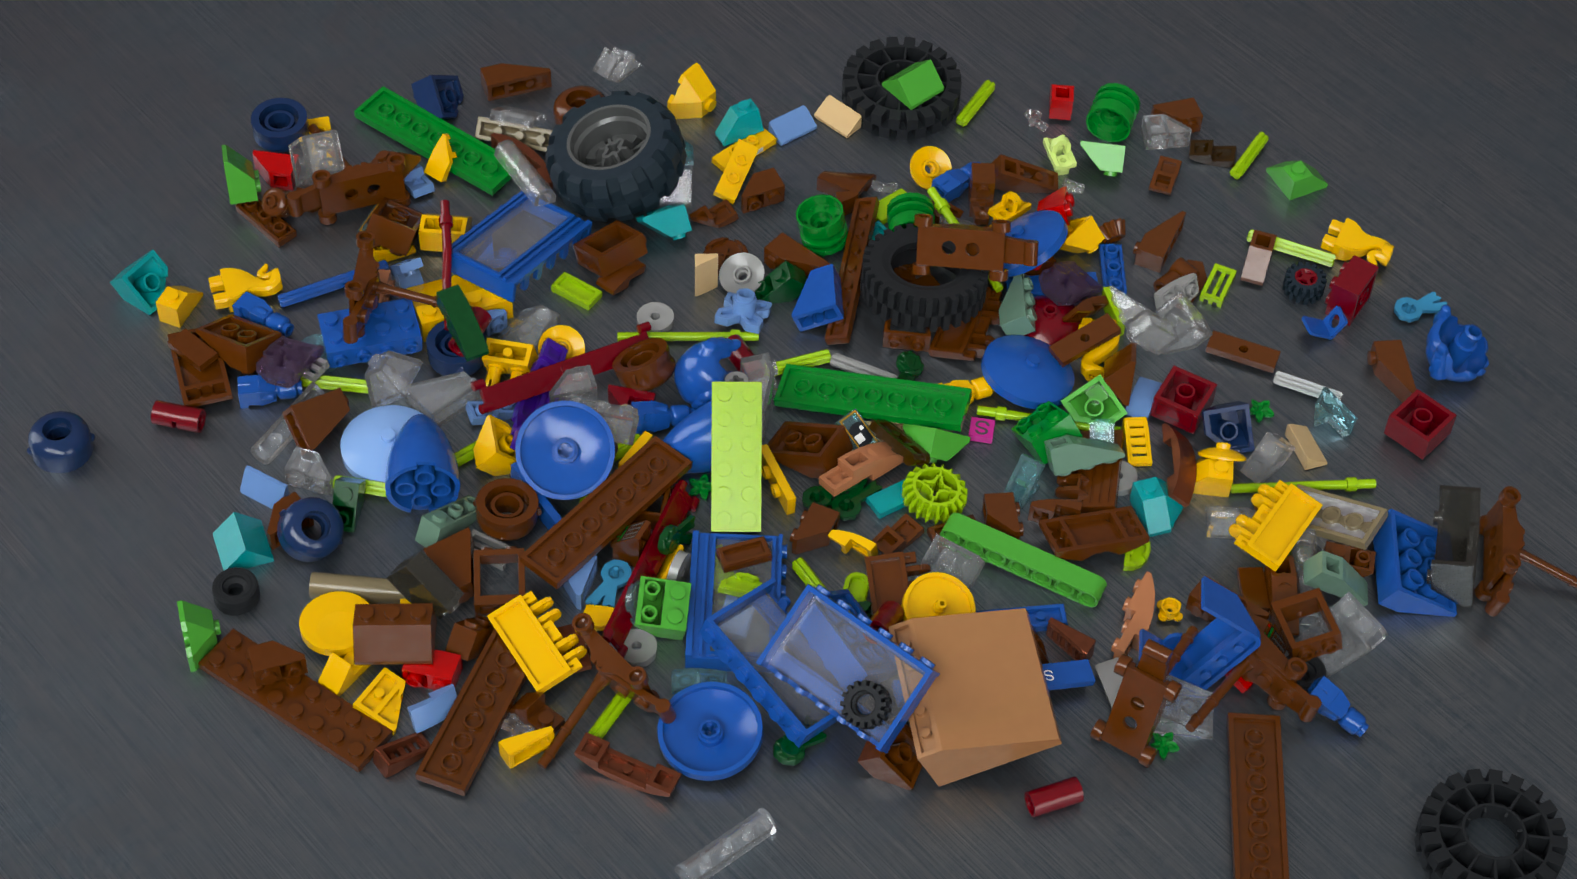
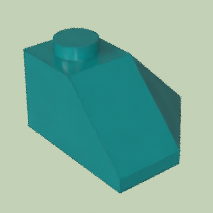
(739, 122)
(667, 221)
(142, 282)
(1154, 506)

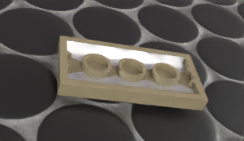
(1345, 519)

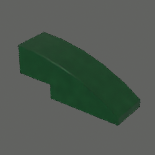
(462, 322)

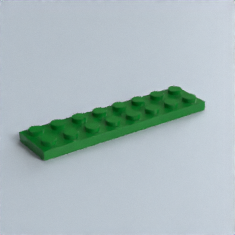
(421, 132)
(873, 397)

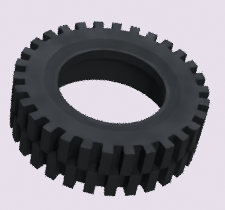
(911, 302)

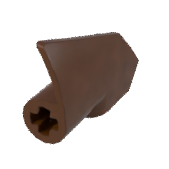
(1181, 268)

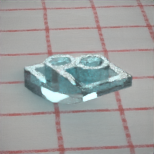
(689, 676)

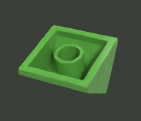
(915, 84)

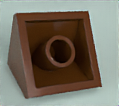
(1120, 371)

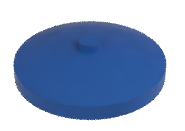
(1044, 226)
(1026, 371)
(565, 450)
(713, 731)

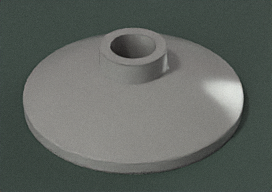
(740, 265)

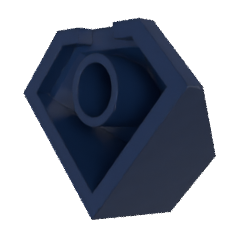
(439, 95)
(1230, 424)

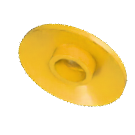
(934, 159)
(566, 337)
(1222, 452)

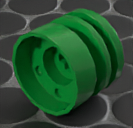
(1113, 112)
(904, 207)
(822, 224)

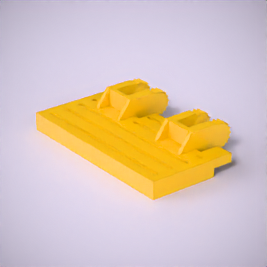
(1276, 525)
(533, 640)

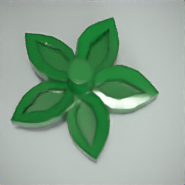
(1261, 410)
(701, 487)
(1164, 744)

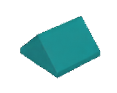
(242, 542)

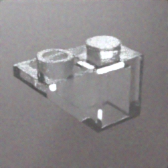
(616, 64)
(1164, 132)
(1267, 457)
(308, 471)

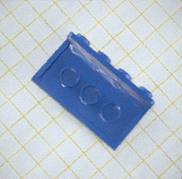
(389, 327)

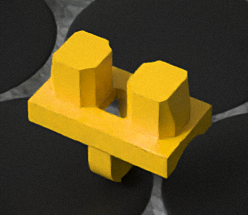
(1015, 206)

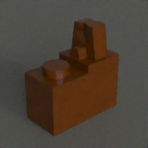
(981, 192)

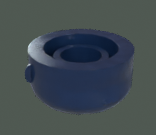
(278, 124)
(443, 359)
(62, 454)
(296, 542)

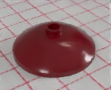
(1049, 321)

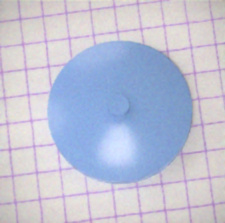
(370, 438)

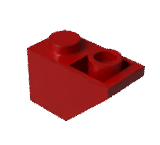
(1061, 101)
(275, 169)
(1060, 202)
(443, 672)

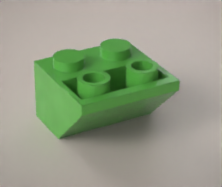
(663, 607)

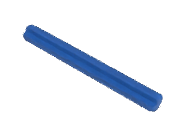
(319, 288)

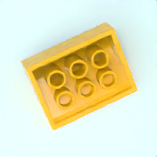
(476, 296)

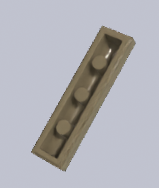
(535, 138)
(371, 589)

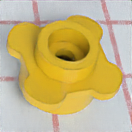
(1169, 604)

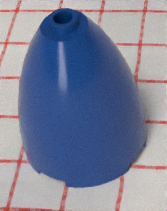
(693, 438)
(421, 467)

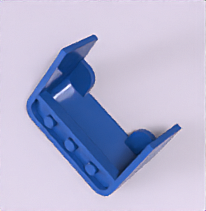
(1219, 644)

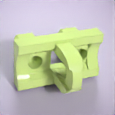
(1055, 148)

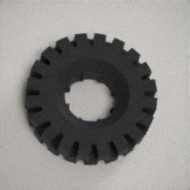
(880, 108)
(1461, 800)

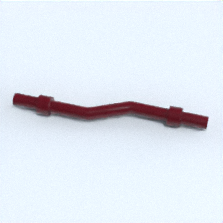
(446, 224)

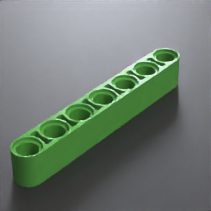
(1025, 560)

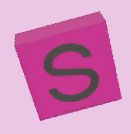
(981, 430)

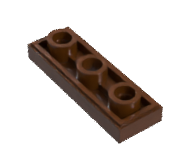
(273, 228)
(1084, 340)
(1243, 351)

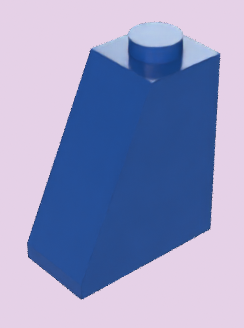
(819, 299)

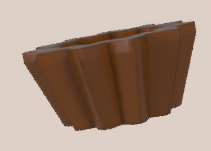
(1113, 231)

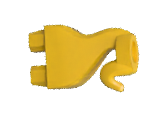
(1354, 241)
(237, 282)
(1090, 361)

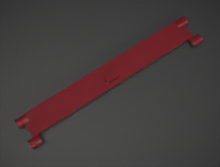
(544, 379)
(648, 563)

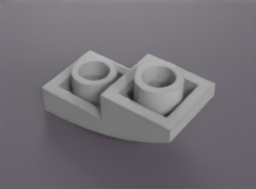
(1187, 285)
(1109, 679)

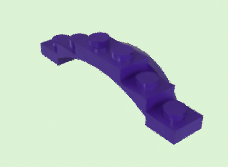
(550, 354)

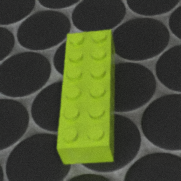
(736, 456)

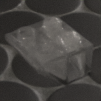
(315, 153)

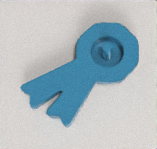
(1411, 309)
(614, 576)

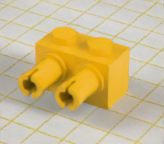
(507, 358)

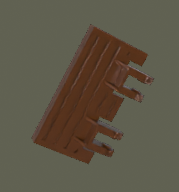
(969, 339)
(1093, 487)
(889, 576)

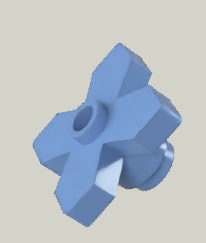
(743, 309)

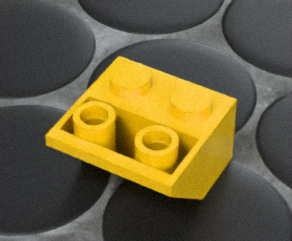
(431, 234)

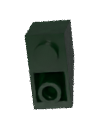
(782, 284)
(349, 500)

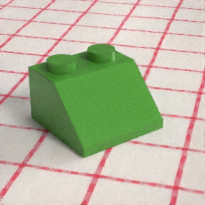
(241, 179)

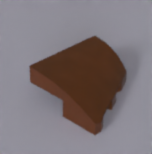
(834, 182)

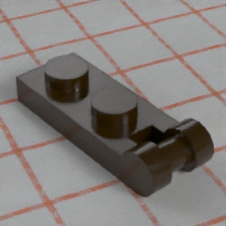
(900, 442)

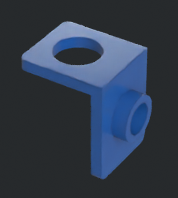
(1324, 327)

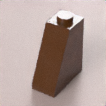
(316, 418)
(456, 560)

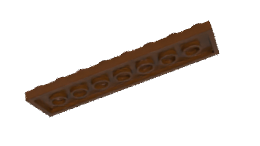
(605, 512)
(299, 704)
(473, 719)
(1257, 797)

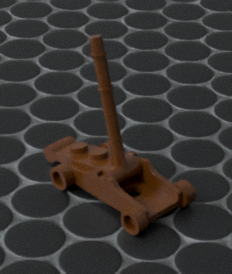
(350, 188)
(974, 247)
(366, 290)
(1505, 552)
(614, 672)
(1273, 674)
(1143, 698)

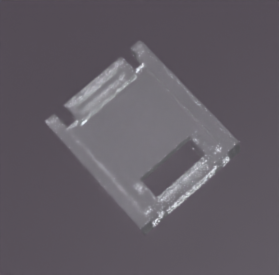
(518, 117)

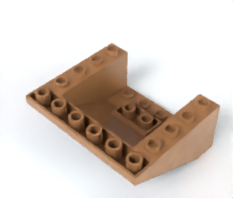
(989, 692)

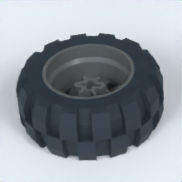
(616, 156)

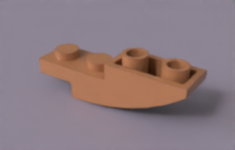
(859, 464)
(1137, 615)

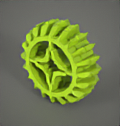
(919, 490)

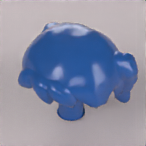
(1455, 349)
(701, 367)

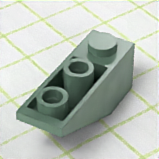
(1017, 310)
(1076, 453)
(446, 521)
(1335, 576)

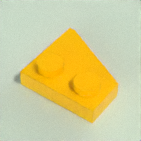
(383, 699)

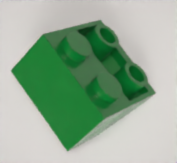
(1042, 425)

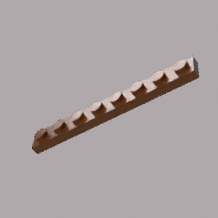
(858, 237)

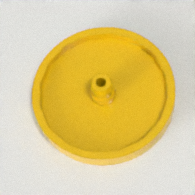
(937, 596)
(328, 623)

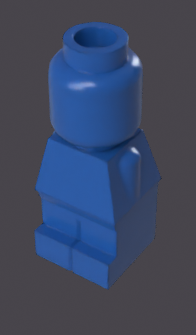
(953, 182)
(258, 311)
(256, 391)
(658, 416)
(1337, 707)

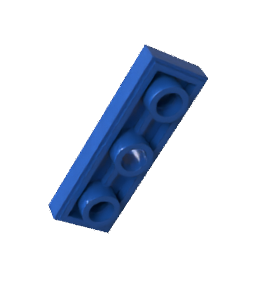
(1112, 266)

